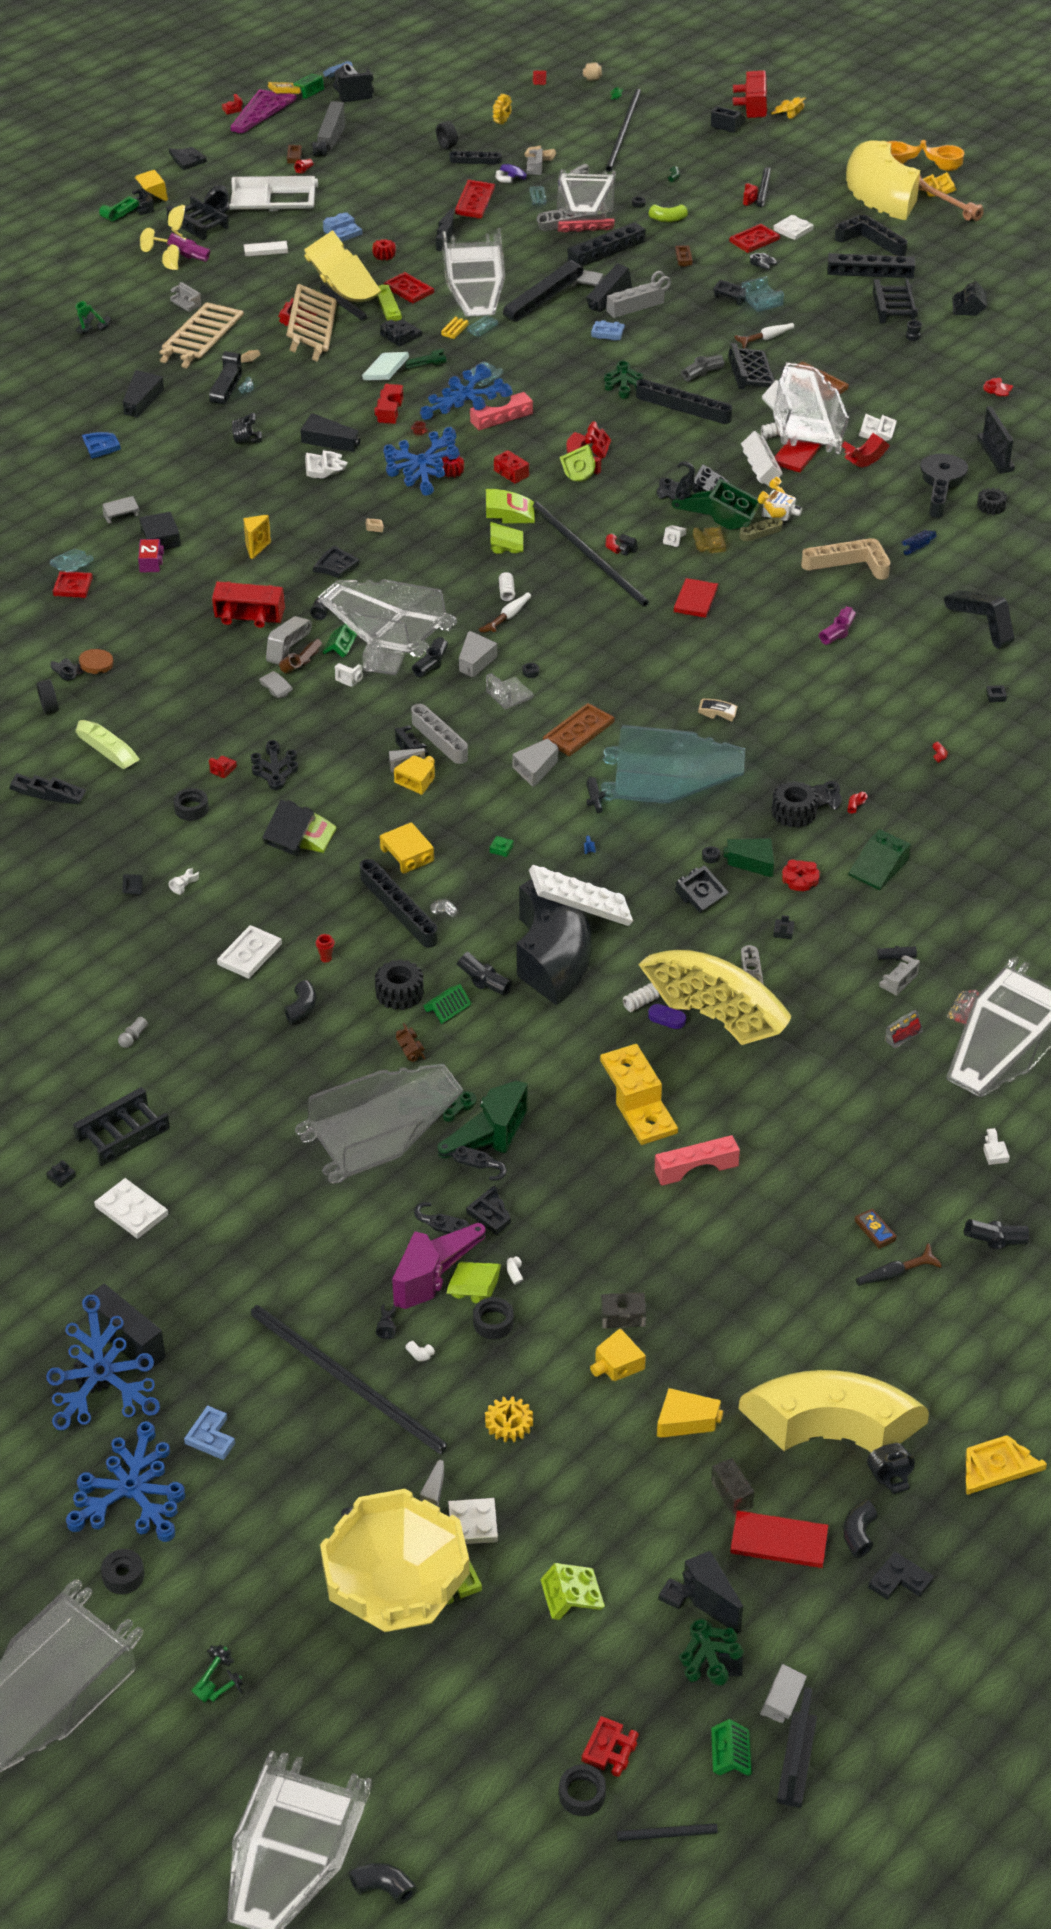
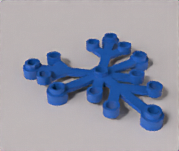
(465, 393)
(422, 460)
(97, 1343)
(98, 1506)

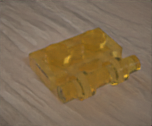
(713, 537)

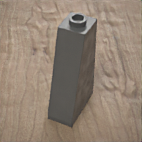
(332, 125)

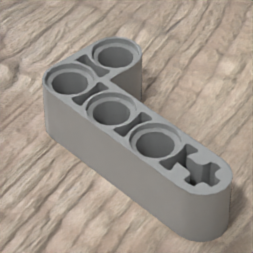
(286, 636)

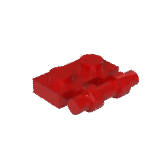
(599, 439)
(602, 1743)

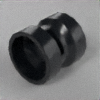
(319, 148)
(913, 332)
(318, 610)

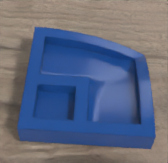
(100, 443)

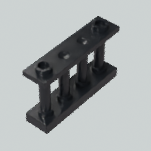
(196, 227)
(882, 305)
(115, 1112)

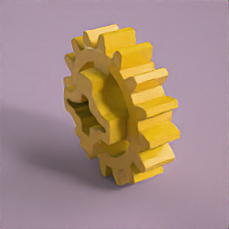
(502, 109)
(509, 1419)

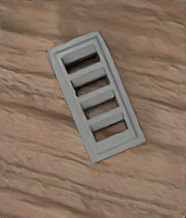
(398, 757)
(432, 1489)

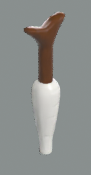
(766, 334)
(507, 612)

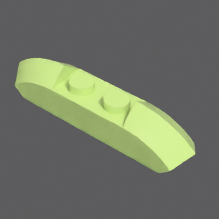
(106, 743)

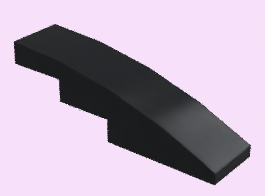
(445, 224)
(52, 790)

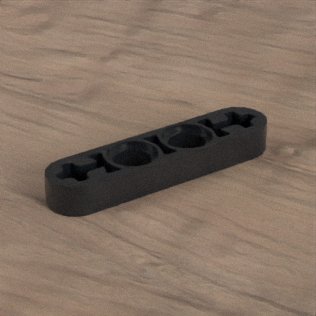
(475, 157)

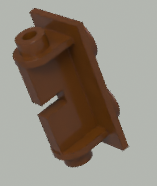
(414, 1048)

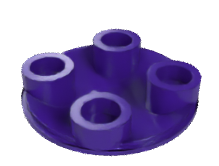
(513, 171)

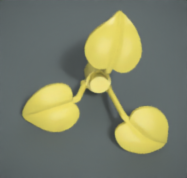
(170, 256)

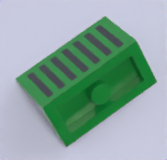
(310, 85)
(340, 640)
(448, 1003)
(730, 1748)

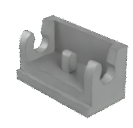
(534, 164)
(589, 278)
(186, 297)
(120, 507)
(900, 976)
(783, 1694)

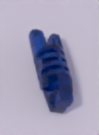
(918, 541)

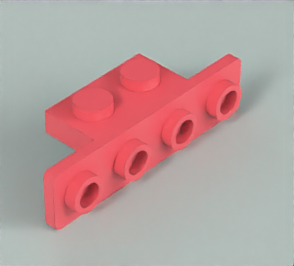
(592, 225)

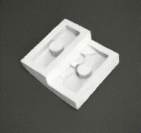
(882, 427)

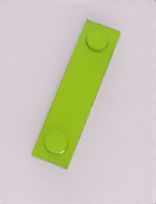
(388, 304)

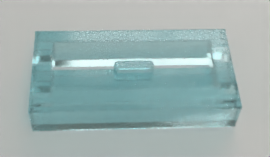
(538, 200)
(482, 326)

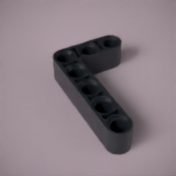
(873, 231)
(992, 606)

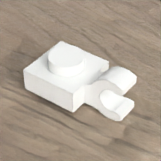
(994, 1150)

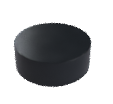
(638, 202)
(530, 670)
(710, 854)

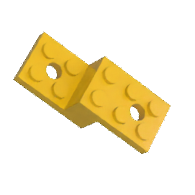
(638, 1094)

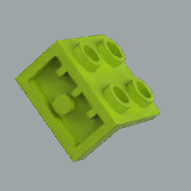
(569, 1587)

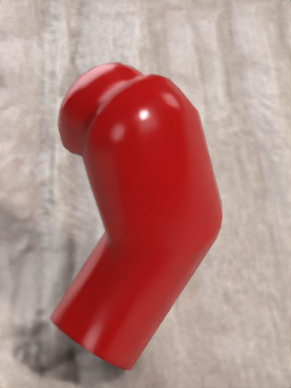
(856, 800)

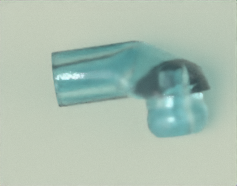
(246, 386)

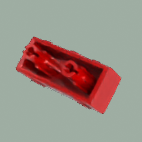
(756, 94)
(248, 602)

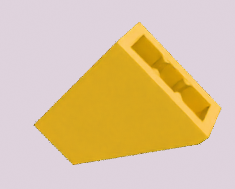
(688, 1414)

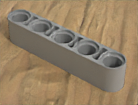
(551, 217)
(439, 733)

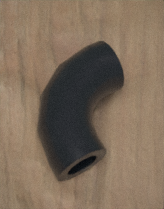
(303, 1005)
(855, 1528)
(385, 1878)

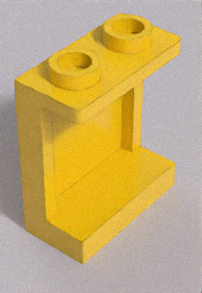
(408, 847)

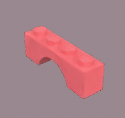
(518, 407)
(674, 1164)

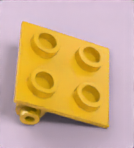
(791, 107)

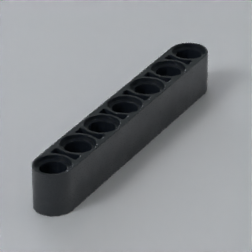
(543, 291)
(684, 401)
(398, 903)

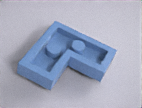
(206, 1434)

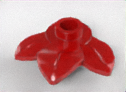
(997, 387)

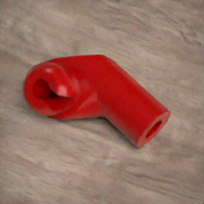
(610, 543)
(941, 752)

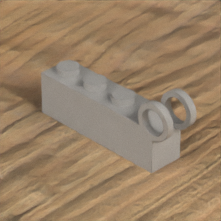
(638, 297)

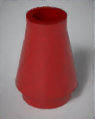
(303, 165)
(325, 947)

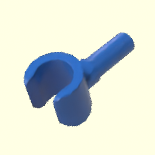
(589, 846)

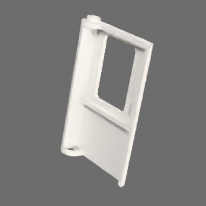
(255, 192)

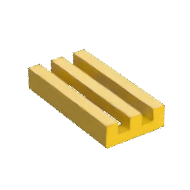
(452, 327)

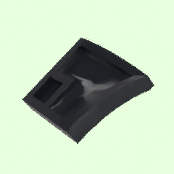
(187, 157)
(336, 562)

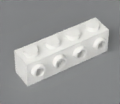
(761, 458)

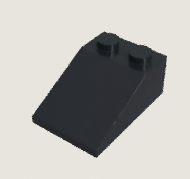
(711, 1590)

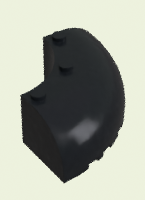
(555, 948)

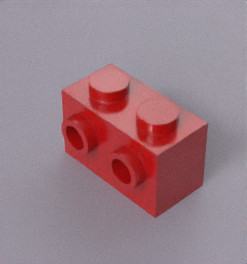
(511, 467)

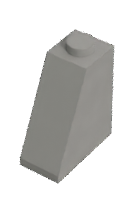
(476, 654)
(535, 761)

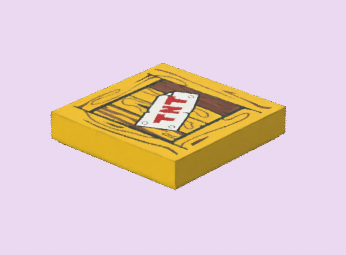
(283, 88)

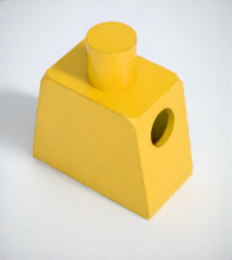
(415, 773)
(618, 1357)

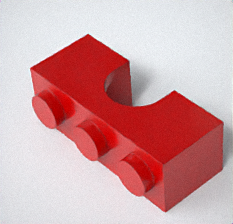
(388, 403)

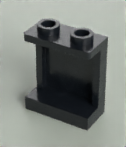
(355, 86)
(161, 527)
(288, 827)

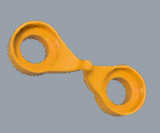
(945, 157)

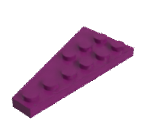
(261, 107)

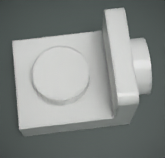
(673, 535)
(348, 675)

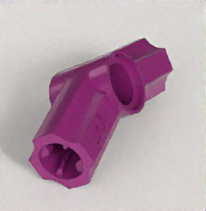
(189, 248)
(839, 628)

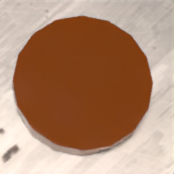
(95, 661)

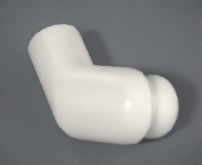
(503, 179)
(512, 1269)
(420, 1354)

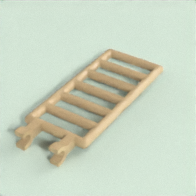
(296, 339)
(188, 355)

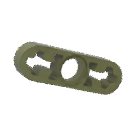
(770, 527)

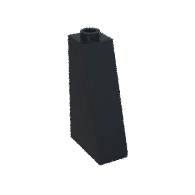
(615, 281)
(142, 392)
(329, 434)

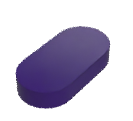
(667, 1016)

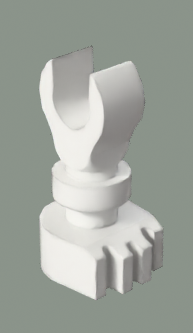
(178, 883)

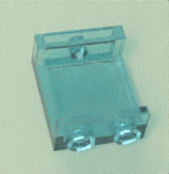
(761, 296)

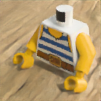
(778, 503)

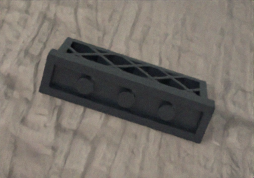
(740, 368)
(996, 442)
(797, 1754)

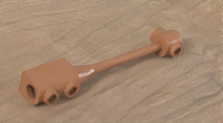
(971, 210)

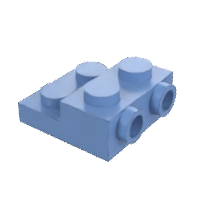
(343, 226)

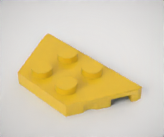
(998, 1463)

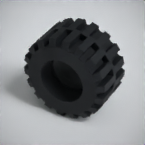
(794, 804)
(399, 984)

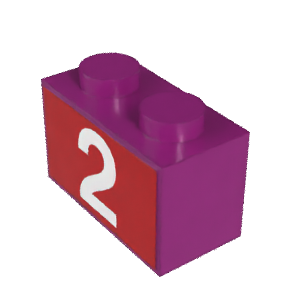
(150, 555)

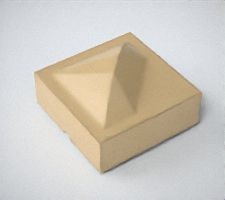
(250, 356)
(374, 525)

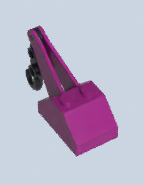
(425, 1260)

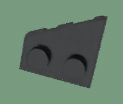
(490, 1211)

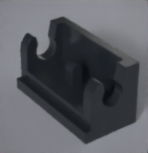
(145, 202)
(730, 290)
(408, 740)

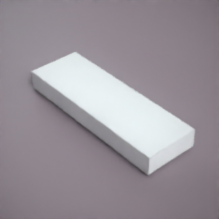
(265, 248)

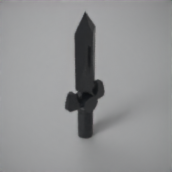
(594, 794)

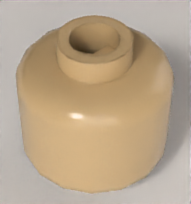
(592, 71)

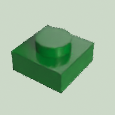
(501, 846)

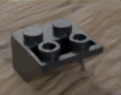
(726, 119)
(970, 300)

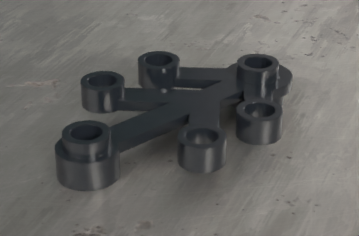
(275, 781)

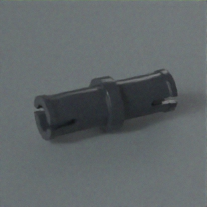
(896, 952)

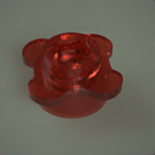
(419, 428)

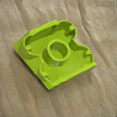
(505, 539)
(474, 1280)

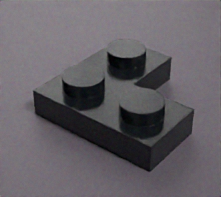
(899, 1572)

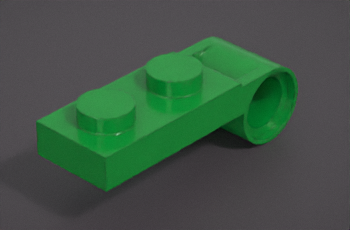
(119, 209)

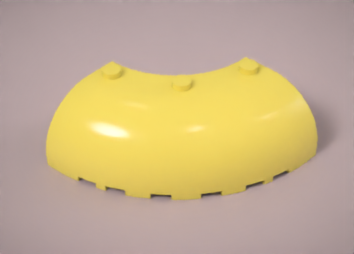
(882, 180)
(341, 269)
(719, 991)
(833, 1407)

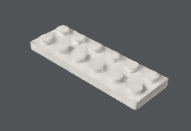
(580, 895)

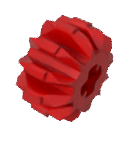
(384, 249)
(453, 467)

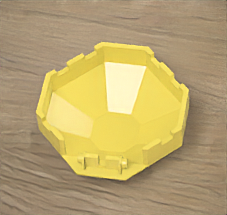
(395, 1560)

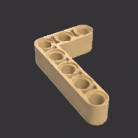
(848, 553)

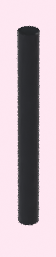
(666, 1832)

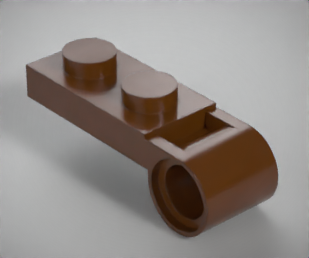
(294, 661)

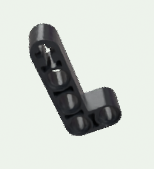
(227, 379)

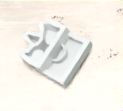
(323, 465)

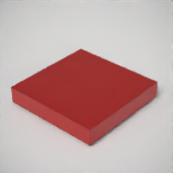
(72, 584)

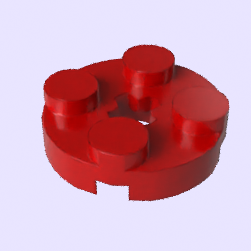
(795, 868)

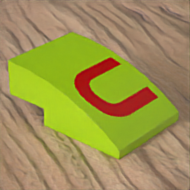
(509, 506)
(318, 835)

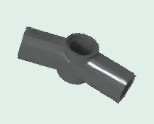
(702, 366)

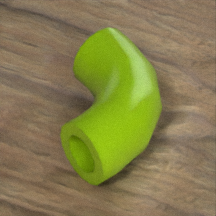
(668, 214)

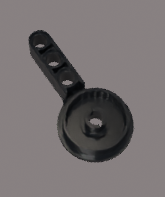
(942, 472)

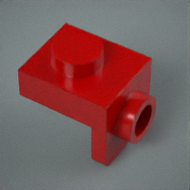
(750, 194)

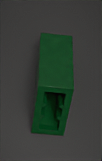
(750, 855)

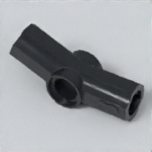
(432, 659)
(484, 975)
(996, 1233)

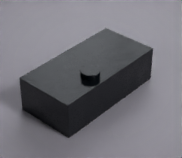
(137, 1330)

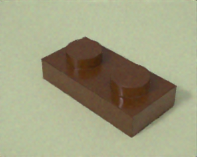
(683, 255)

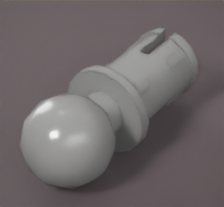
(132, 1033)

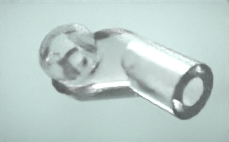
(443, 905)

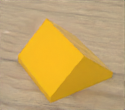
(153, 184)
(256, 534)

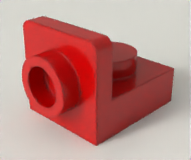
(539, 77)
(233, 107)
(222, 766)

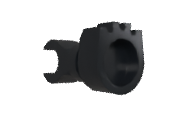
(385, 1327)

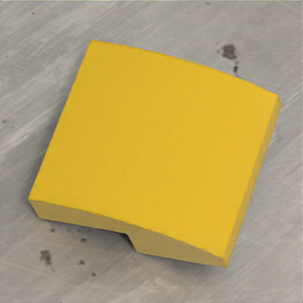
(941, 183)

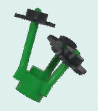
(85, 318)
(205, 1688)

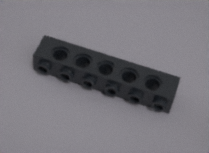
(607, 244)
(871, 265)

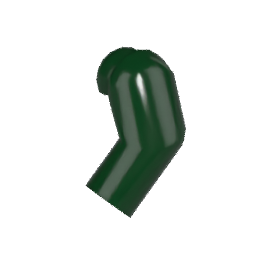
(675, 174)

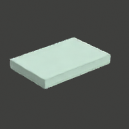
(385, 366)

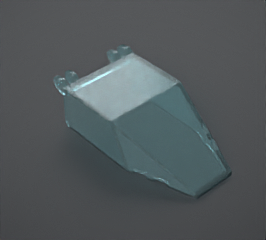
(668, 764)

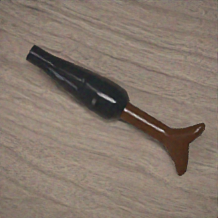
(897, 1268)

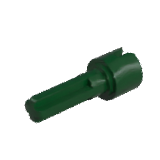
(436, 358)

